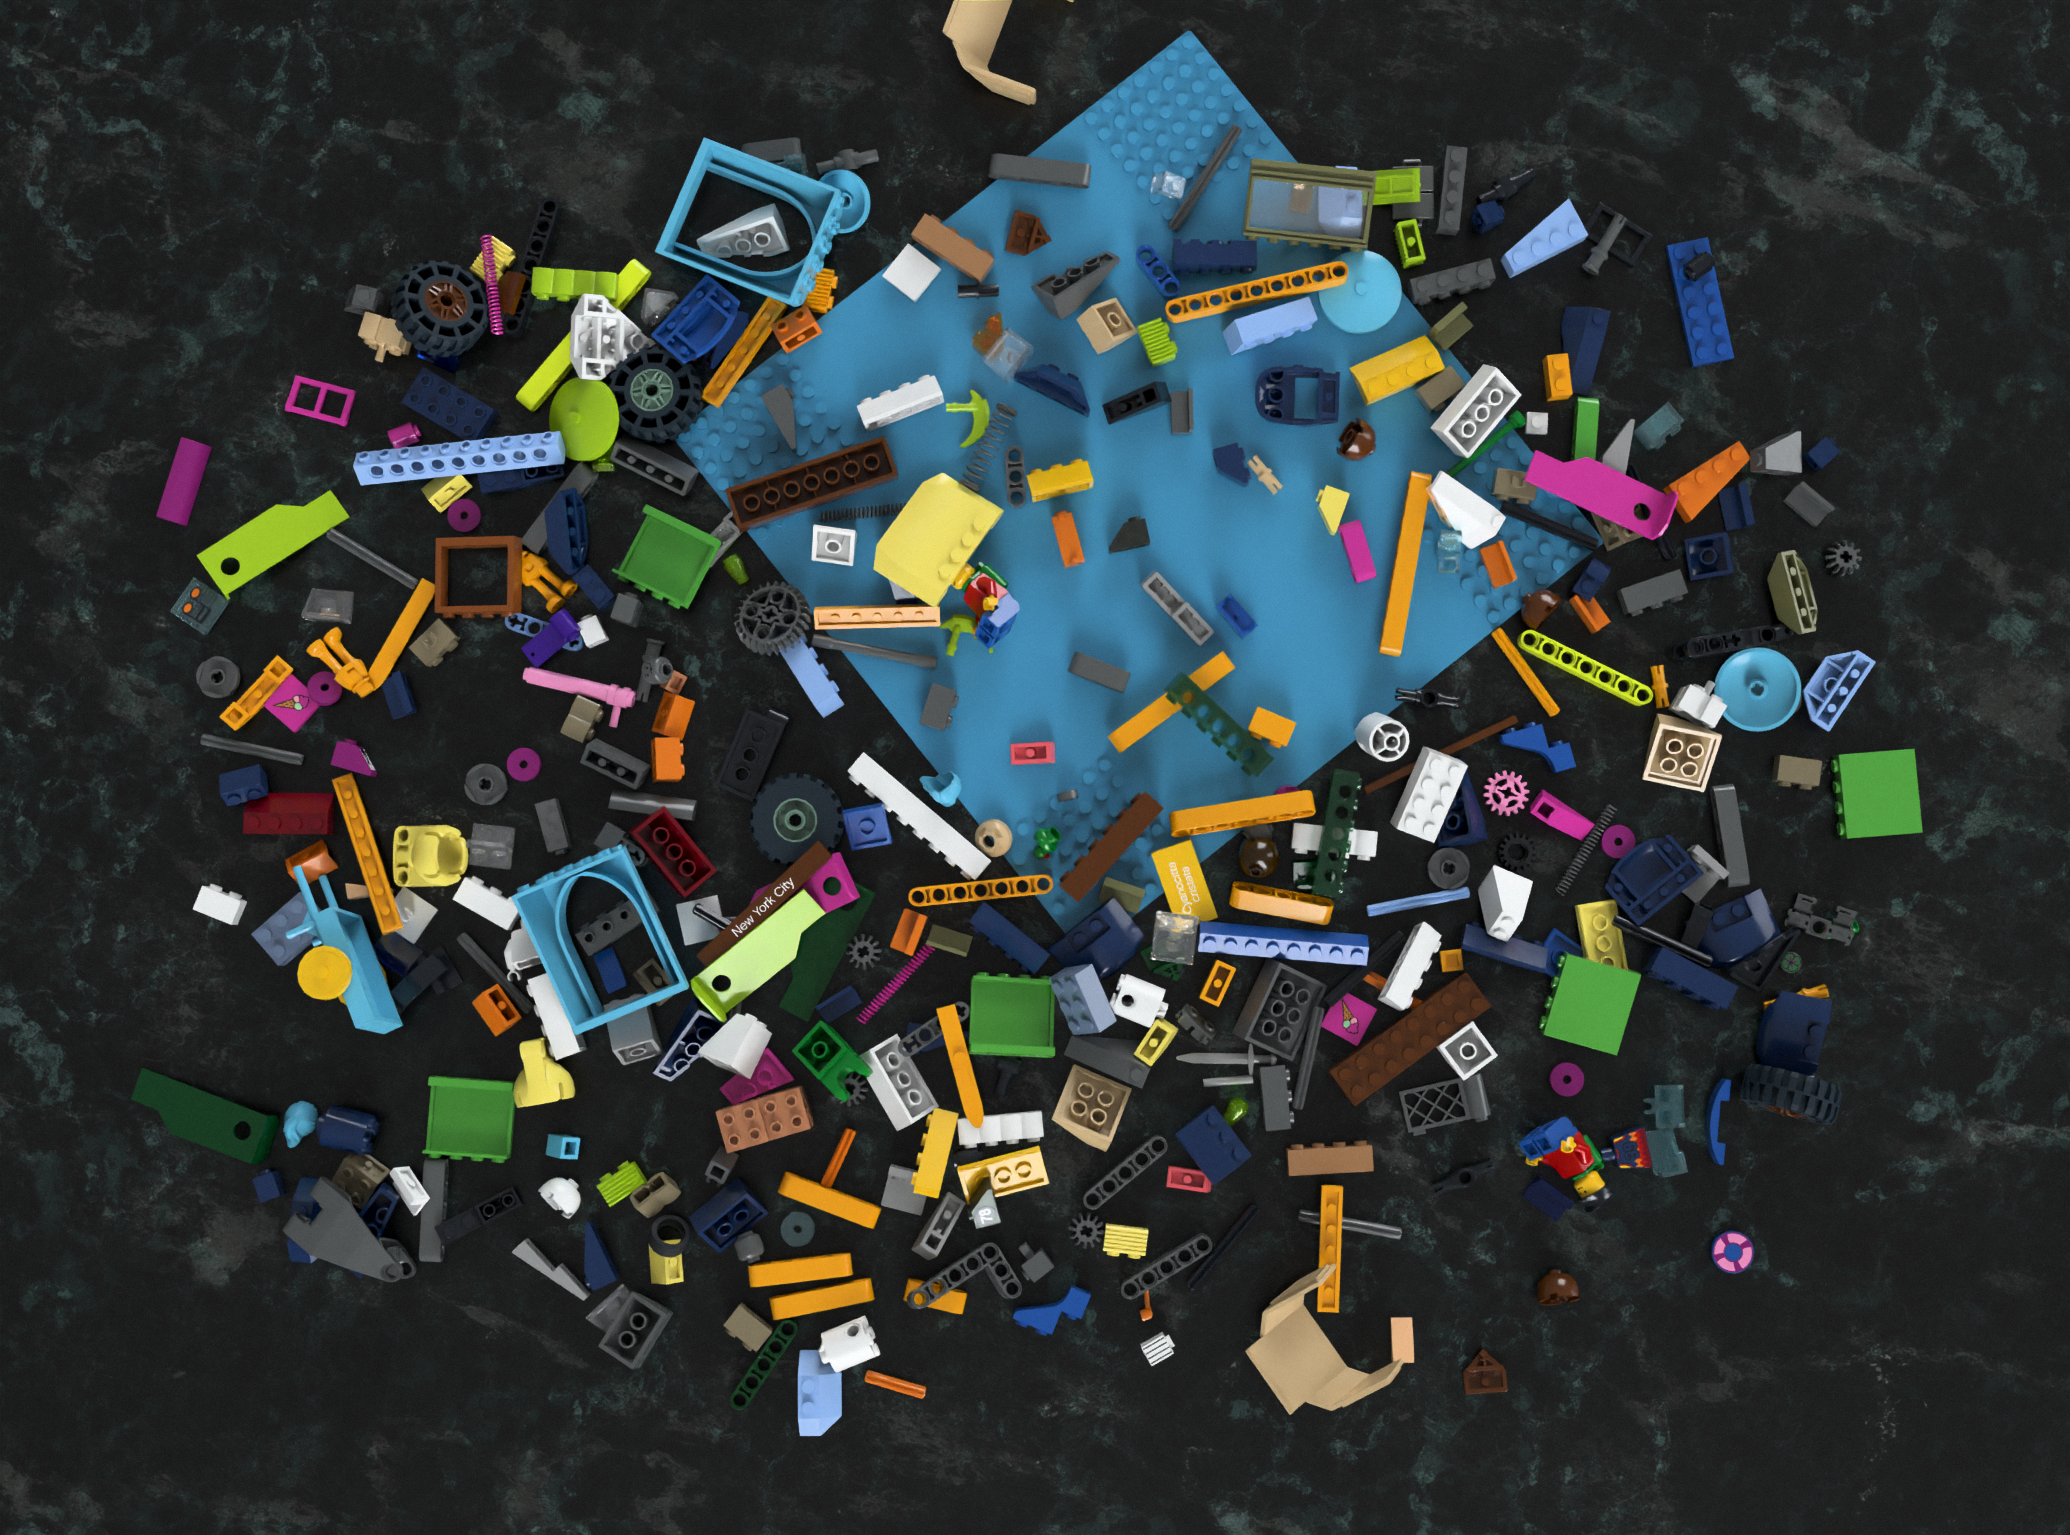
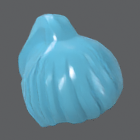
(943, 787)
(299, 1121)

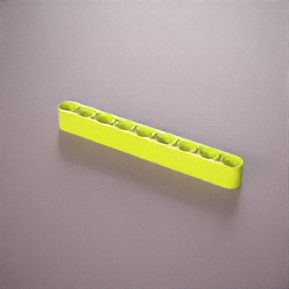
(559, 362)

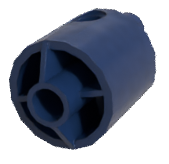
(347, 1130)

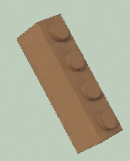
(952, 248)
(1329, 1159)

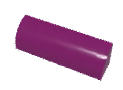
(183, 481)

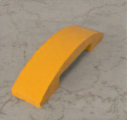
(255, 697)

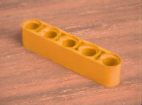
(1281, 903)
(829, 1200)
(800, 1269)
(821, 1298)

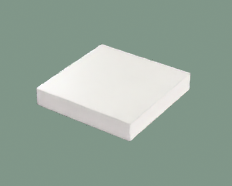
(911, 272)
(693, 927)

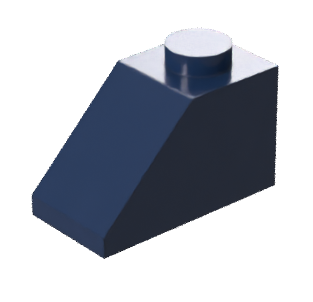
(1487, 216)

